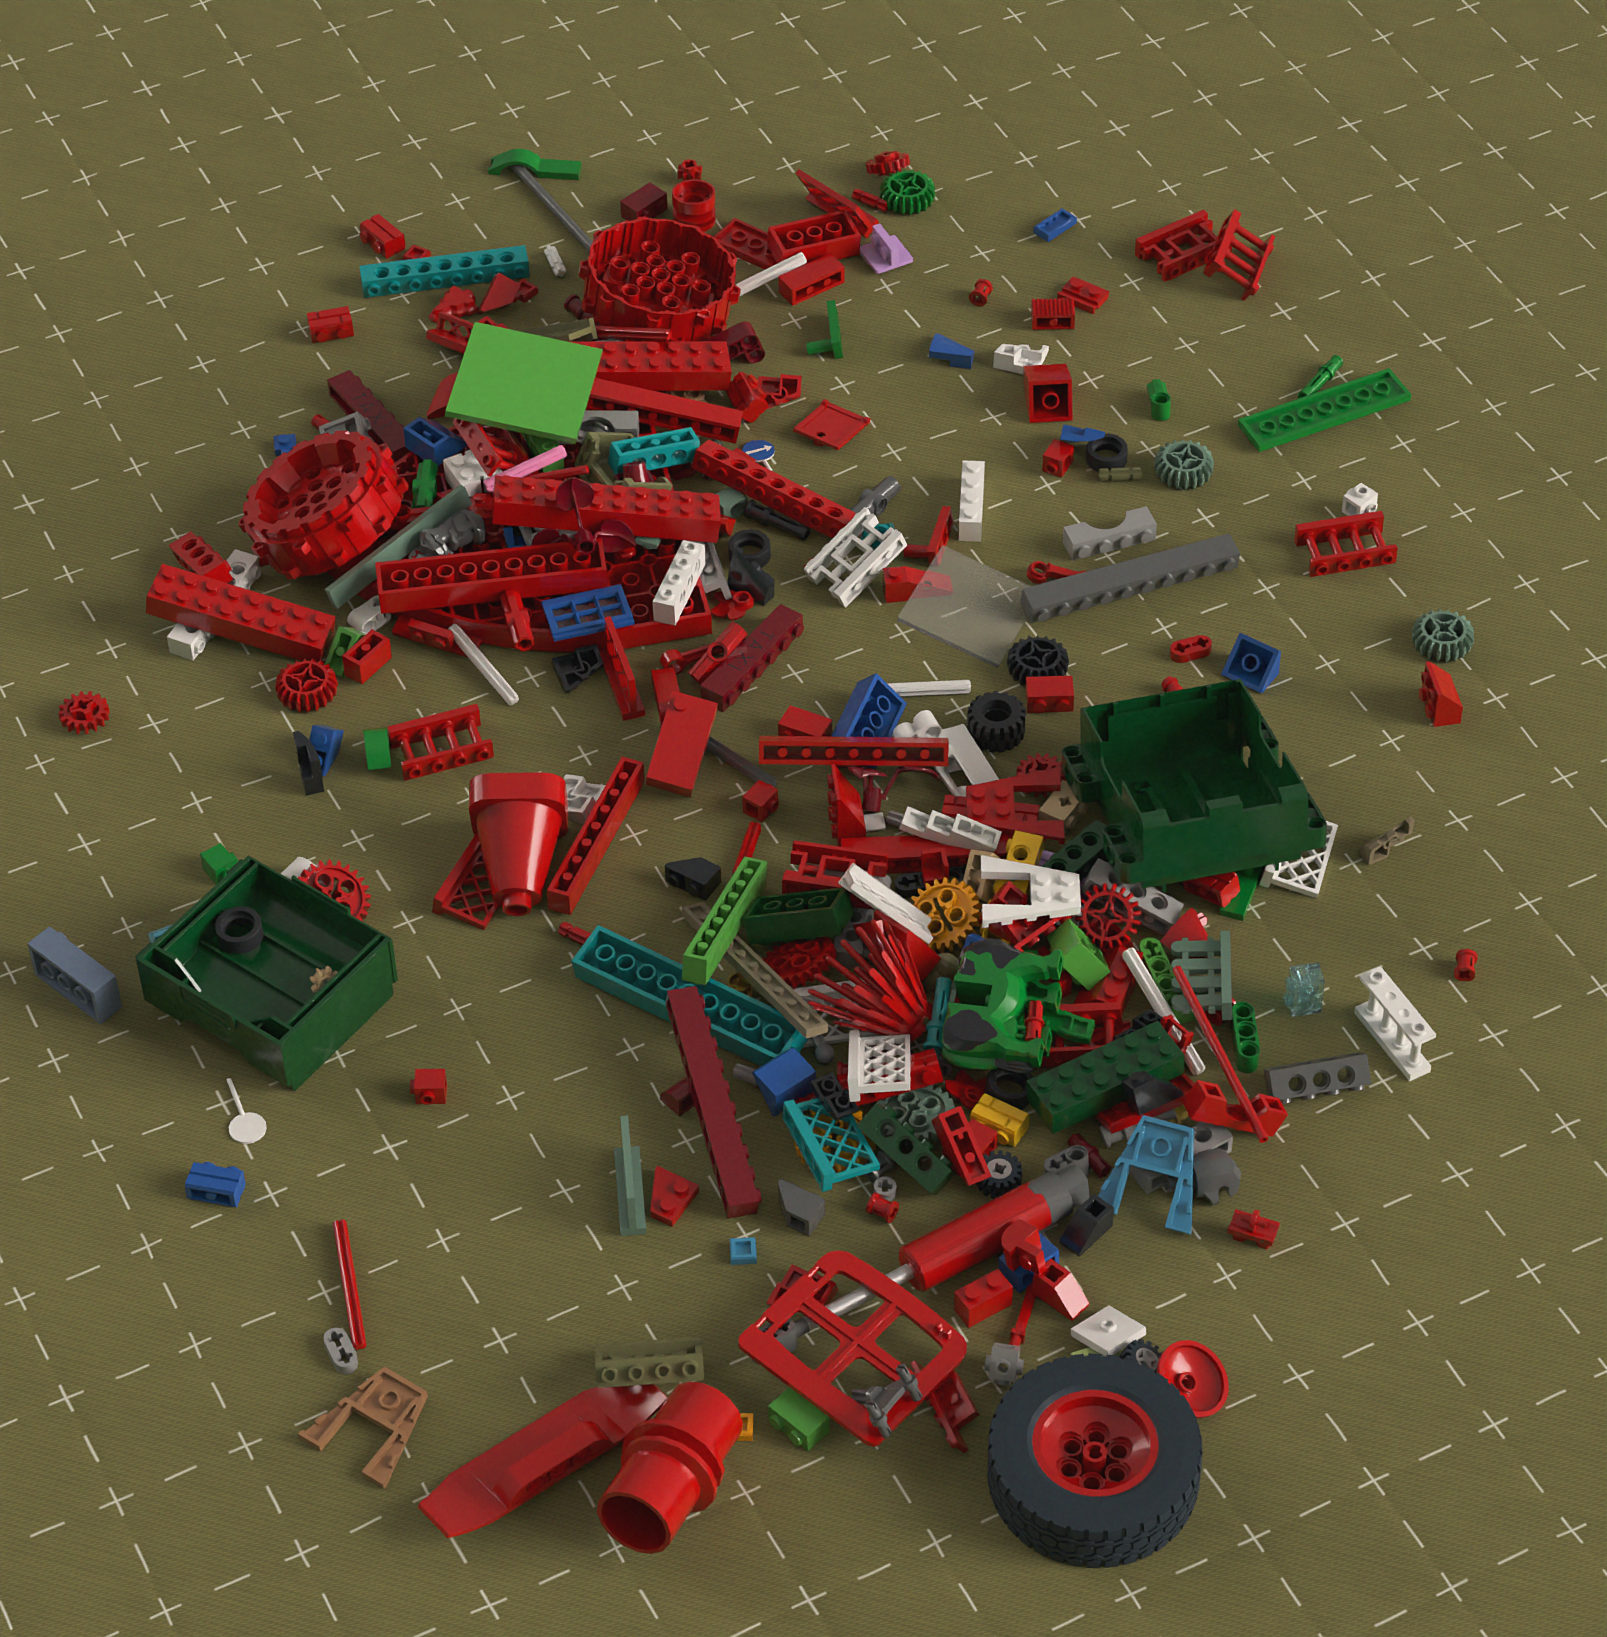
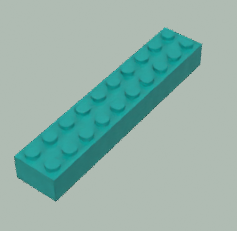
(646, 976)

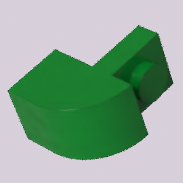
(377, 748)

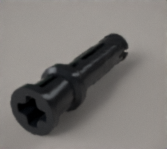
(768, 517)

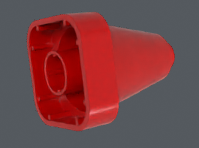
(518, 830)

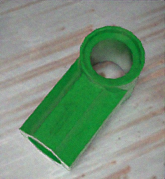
(1159, 400)

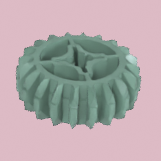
(1184, 464)
(1442, 642)

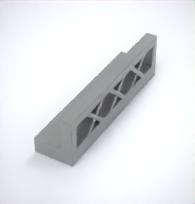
(712, 573)

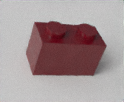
(645, 202)

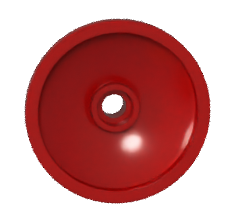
(1200, 1373)

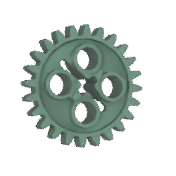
(918, 1109)

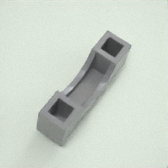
(614, 420)
(1085, 541)

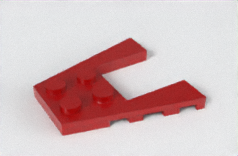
(994, 803)

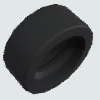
(1110, 442)
(754, 538)
(234, 916)
(1016, 1100)

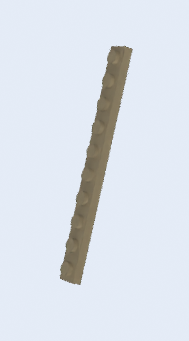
(764, 979)

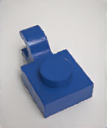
(284, 443)

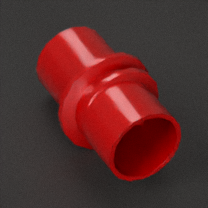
(670, 1467)

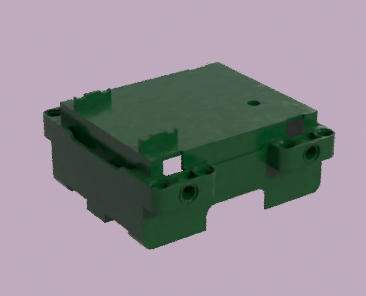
(1179, 786)

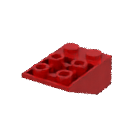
(846, 808)

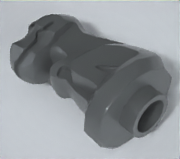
(455, 531)

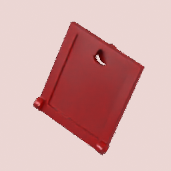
(834, 423)

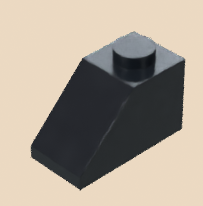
(1148, 1092)

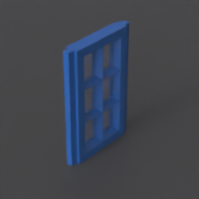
(585, 612)

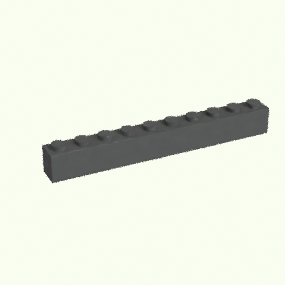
(1129, 578)

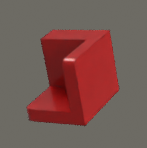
(934, 865)

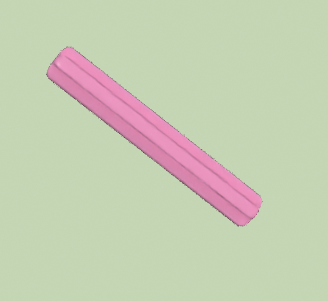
(530, 465)

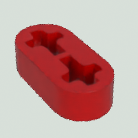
(1190, 649)

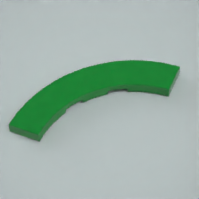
(1067, 1024)

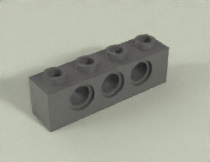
(1357, 1076)

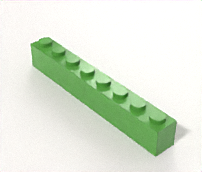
(724, 921)

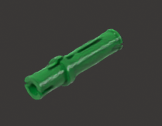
(1325, 373)

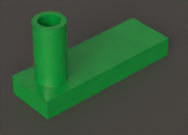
(831, 344)
(1239, 904)

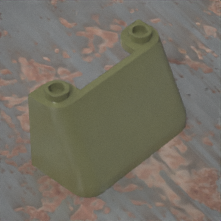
(595, 455)

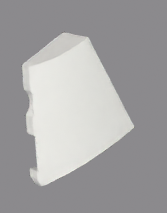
(1014, 357)
(581, 797)

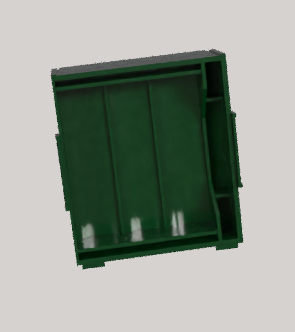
(265, 995)

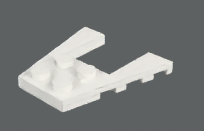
(1051, 891)

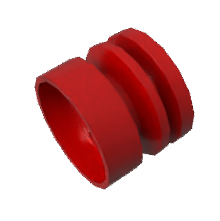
(694, 204)

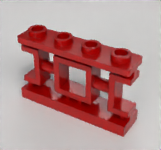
(1174, 235)
(829, 858)

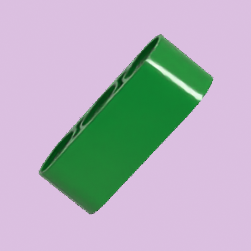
(1245, 1037)

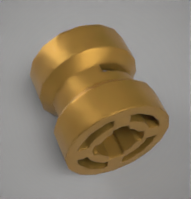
(740, 984)

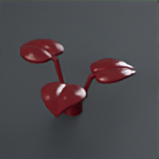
(577, 494)
(871, 795)

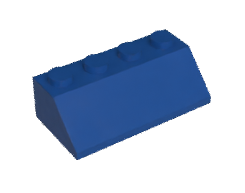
(870, 710)

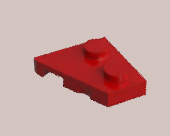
(671, 1196)

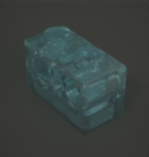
(1304, 989)

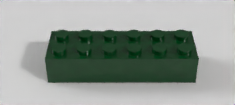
(1094, 1079)

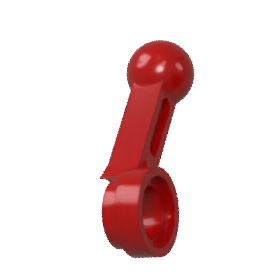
(1048, 571)

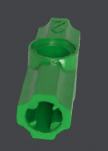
(425, 485)

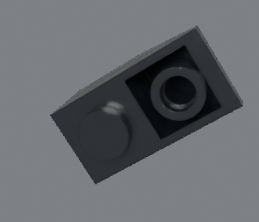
(694, 876)
(1087, 1225)

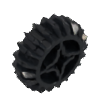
(1037, 658)

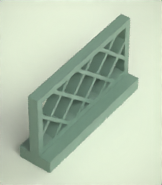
(629, 1185)

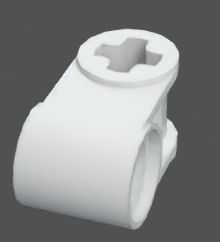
(368, 616)

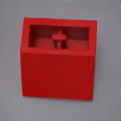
(1440, 696)

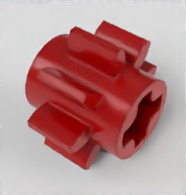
(689, 170)

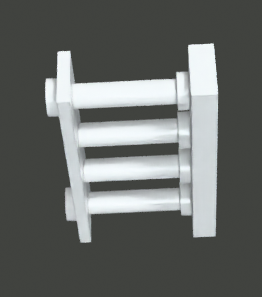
(1395, 1023)

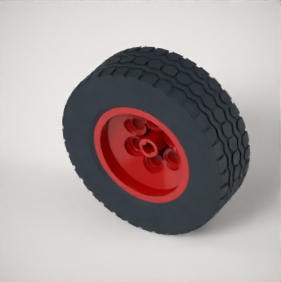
(1099, 1412)

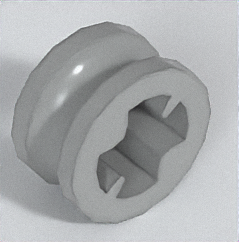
(885, 1182)

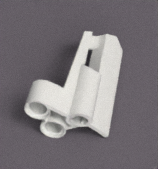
(962, 754)

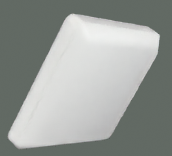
(874, 822)

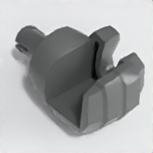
(1211, 1172)

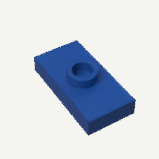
(1055, 225)

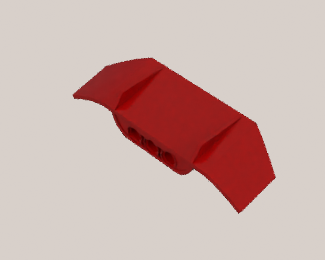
(538, 1456)

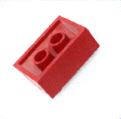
(922, 955)
(1116, 985)

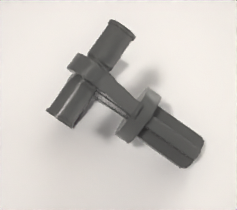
(881, 1400)

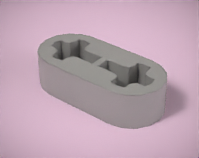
(336, 1352)

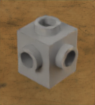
(1004, 1354)

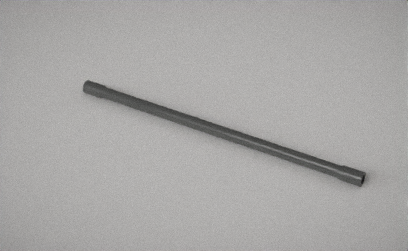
(552, 205)

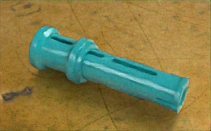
(938, 1016)

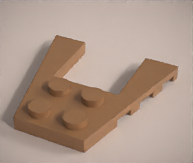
(388, 1403)

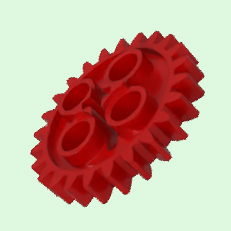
(357, 897)
(800, 959)

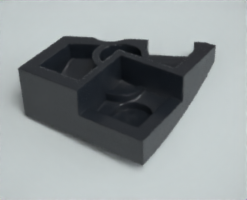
(750, 578)
(577, 667)
(309, 764)

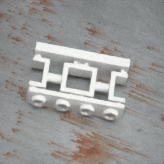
(866, 567)

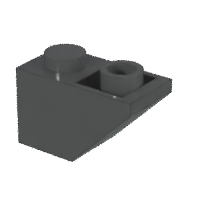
(800, 1208)

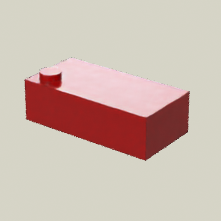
(815, 237)
(681, 744)

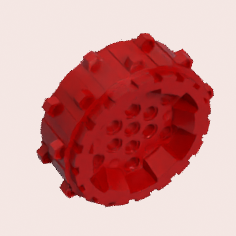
(659, 279)
(322, 503)

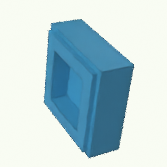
(743, 1251)

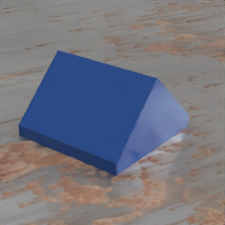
(1252, 663)
(784, 1079)

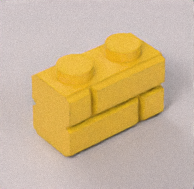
(1005, 1119)

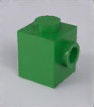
(217, 862)

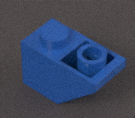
(327, 744)

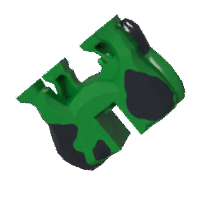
(993, 991)

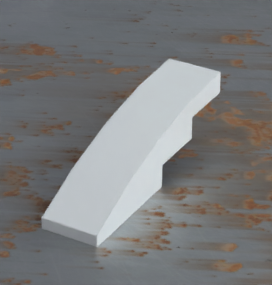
(955, 832)

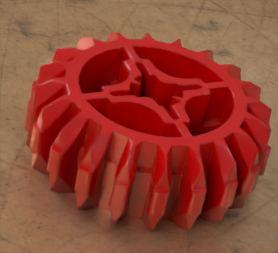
(306, 685)
(1128, 920)

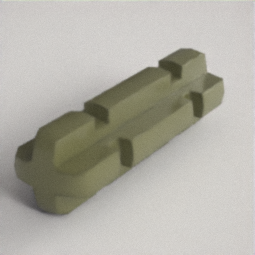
(1119, 474)

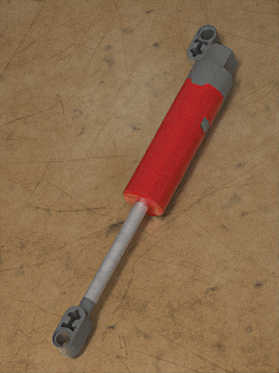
(973, 1235)

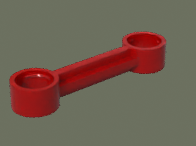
(685, 657)

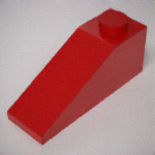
(900, 583)
(961, 1145)

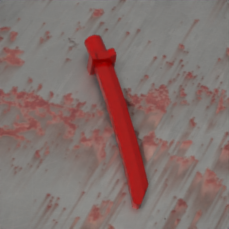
(1018, 1334)

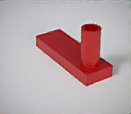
(939, 537)

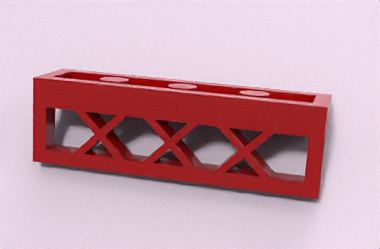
(448, 338)

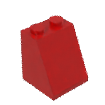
(1048, 393)

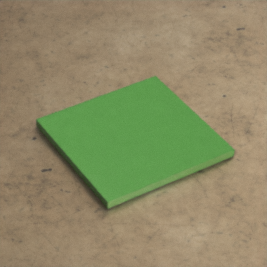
(524, 383)

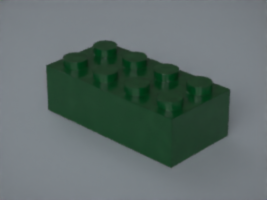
(798, 916)

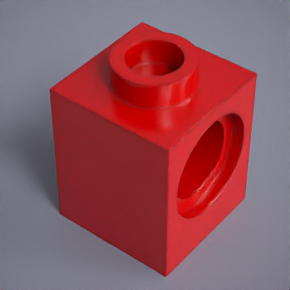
(1058, 458)

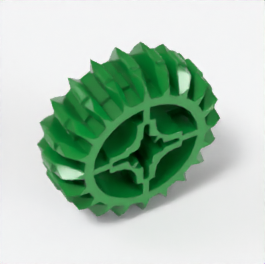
(907, 191)

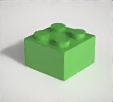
(1081, 958)

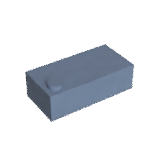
(75, 975)

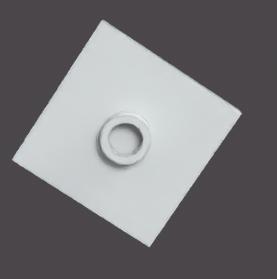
(1108, 1331)

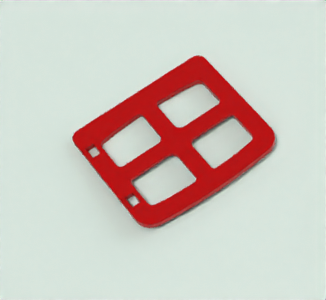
(854, 1344)

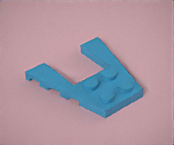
(1163, 1150)

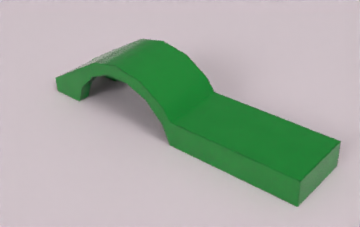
(541, 167)

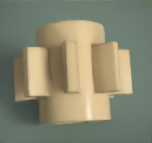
(320, 976)

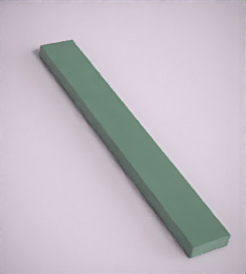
(396, 547)

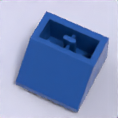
(431, 440)

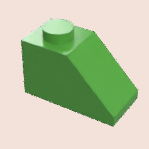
(343, 641)

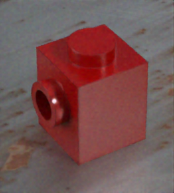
(760, 801)
(429, 1086)

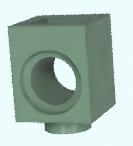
(732, 502)

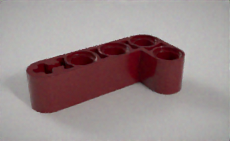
(741, 339)

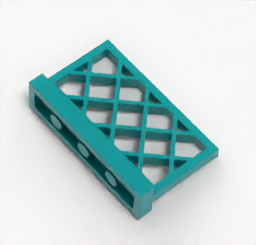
(812, 1151)

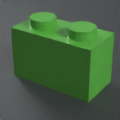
(798, 1419)

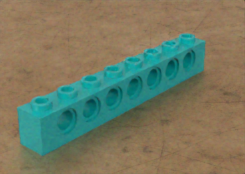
(443, 271)

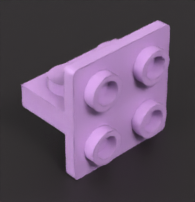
(884, 251)

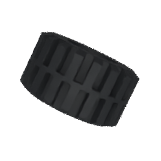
(996, 721)

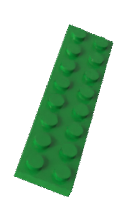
(1324, 409)

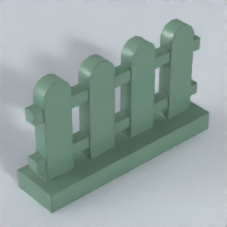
(1210, 966)

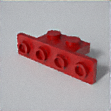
(429, 635)
(1027, 933)
(952, 1407)

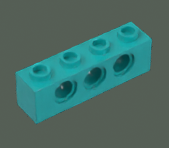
(655, 450)

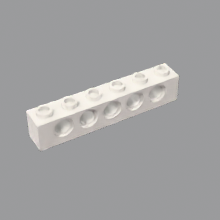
(190, 641)

